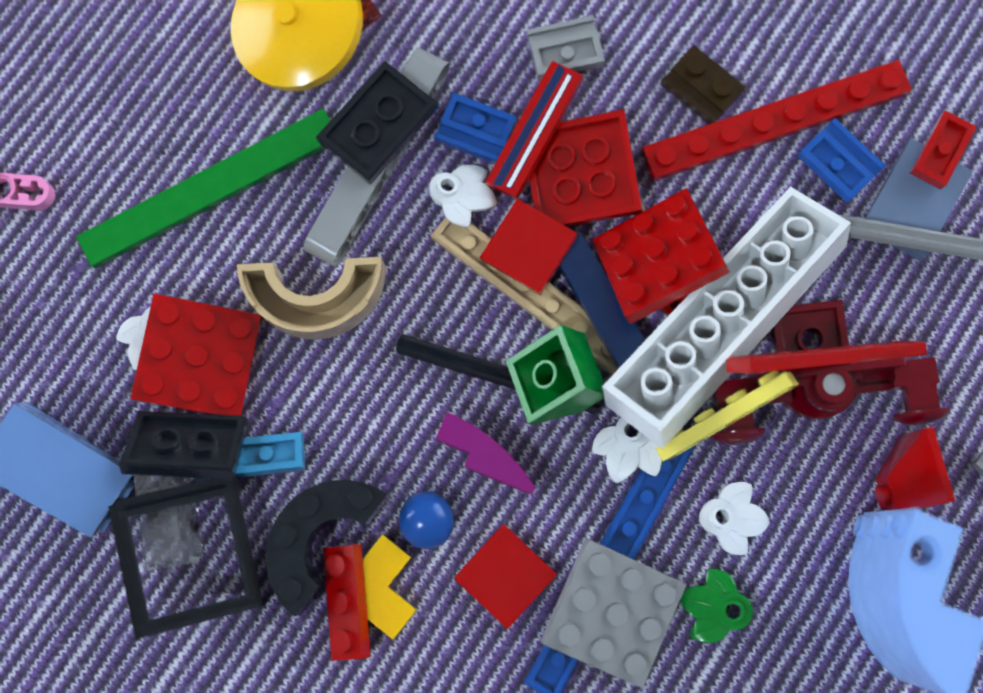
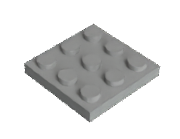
(613, 613)

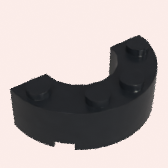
(297, 527)

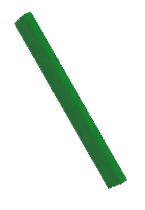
(203, 190)

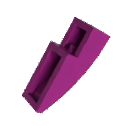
(485, 454)

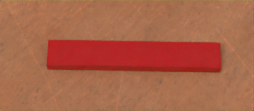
(824, 356)

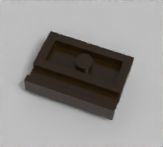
(702, 85)

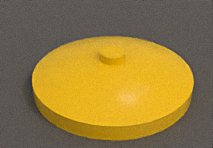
(295, 41)

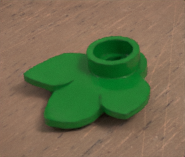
(710, 606)

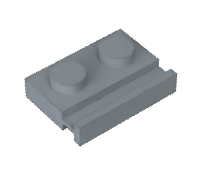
(566, 43)

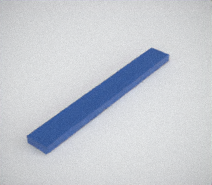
(624, 535)

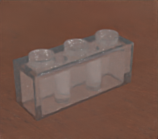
(168, 534)

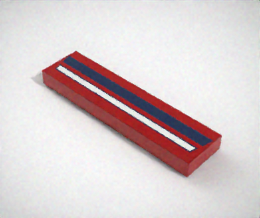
(534, 130)

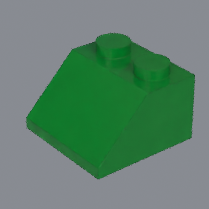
(556, 376)

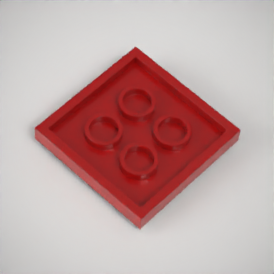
(587, 172)
(659, 256)
(195, 356)

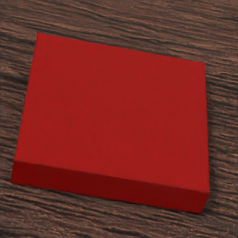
(529, 246)
(505, 576)

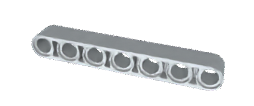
(353, 196)

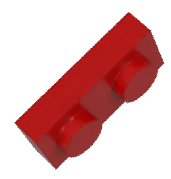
(943, 150)

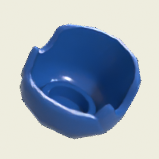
(426, 520)

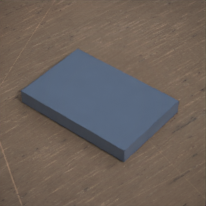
(913, 201)

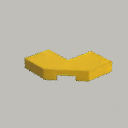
(384, 605)

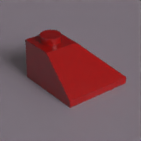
(914, 474)

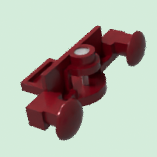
(832, 388)

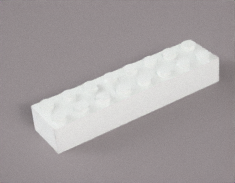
(726, 318)

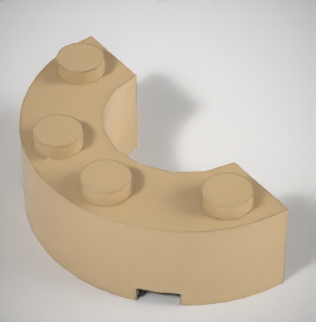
(320, 314)

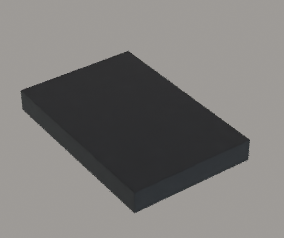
(377, 122)
(184, 445)

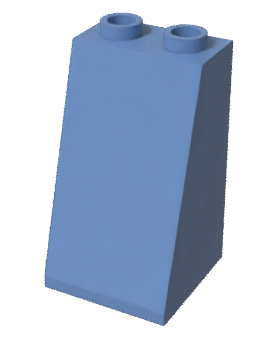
(59, 469)

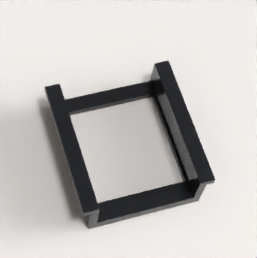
(167, 499)

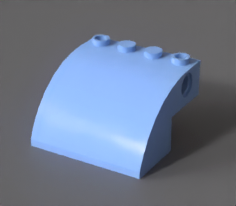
(900, 600)

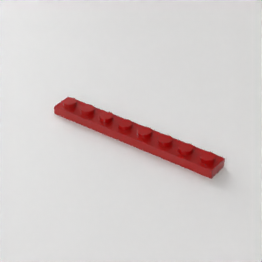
(776, 120)

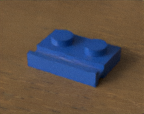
(475, 128)
(841, 160)

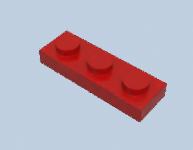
(346, 602)

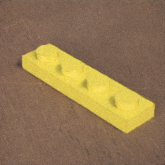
(738, 406)

